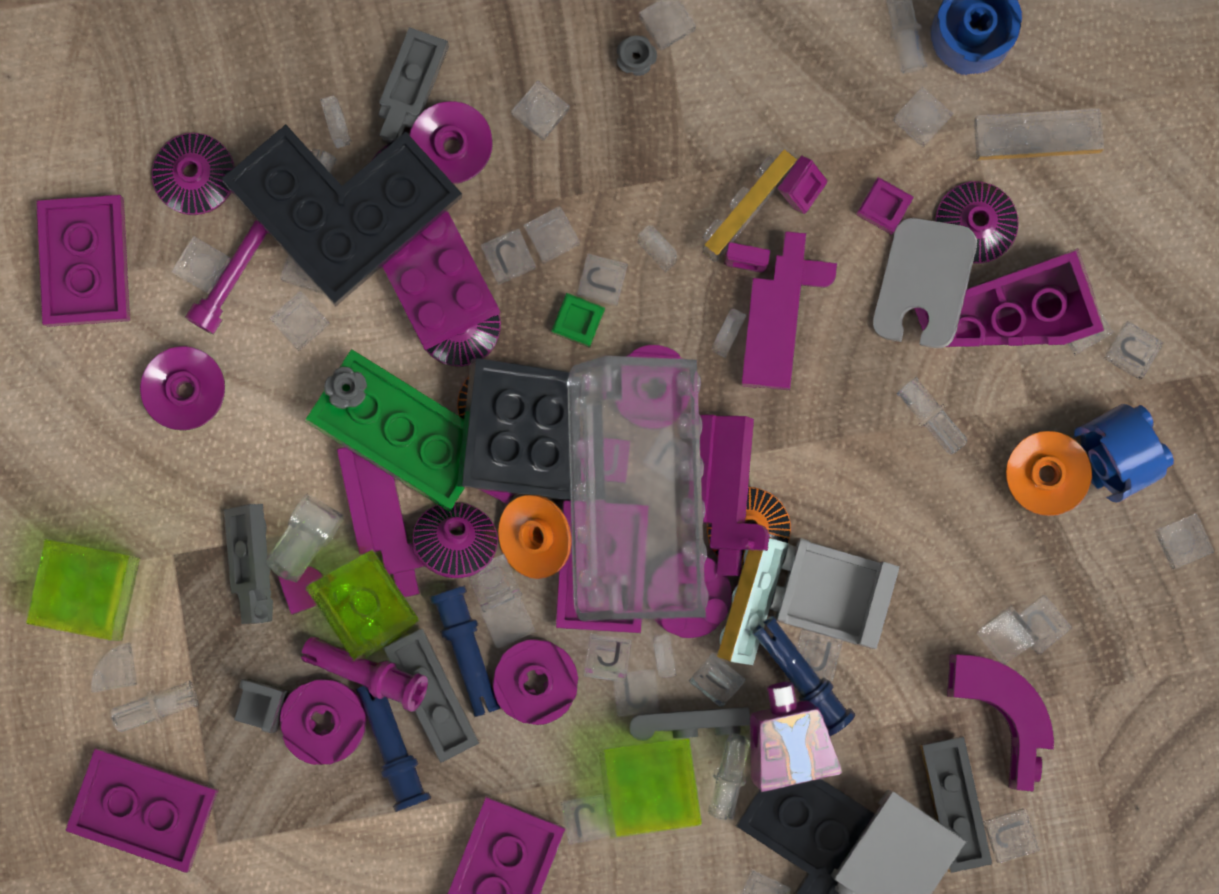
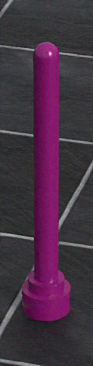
(208, 310)

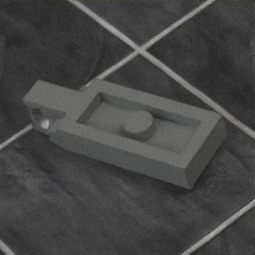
(410, 82)
(247, 562)

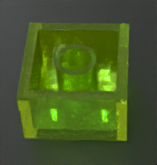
(83, 590)
(650, 788)

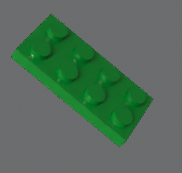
(397, 432)

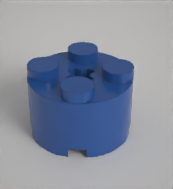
(970, 49)
(1124, 451)

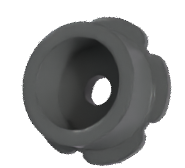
(633, 45)
(343, 399)

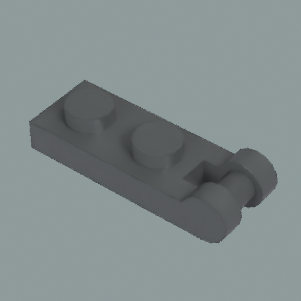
(686, 723)

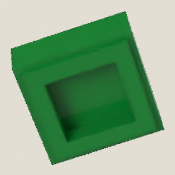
(578, 320)

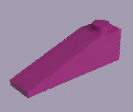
(1029, 306)

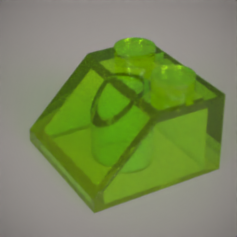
(363, 605)

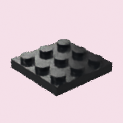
(516, 430)

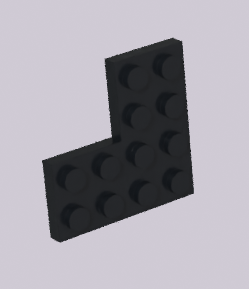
(334, 229)
(809, 827)

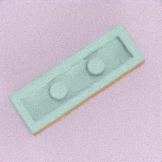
(751, 602)

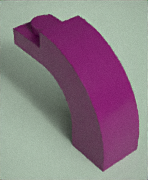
(1016, 701)

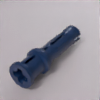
(460, 630)
(803, 676)
(399, 766)

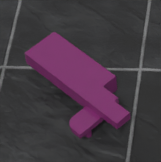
(775, 315)
(724, 489)
(379, 519)

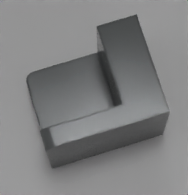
(260, 705)

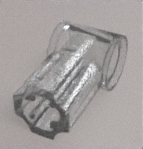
(309, 528)

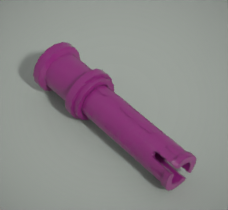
(380, 678)

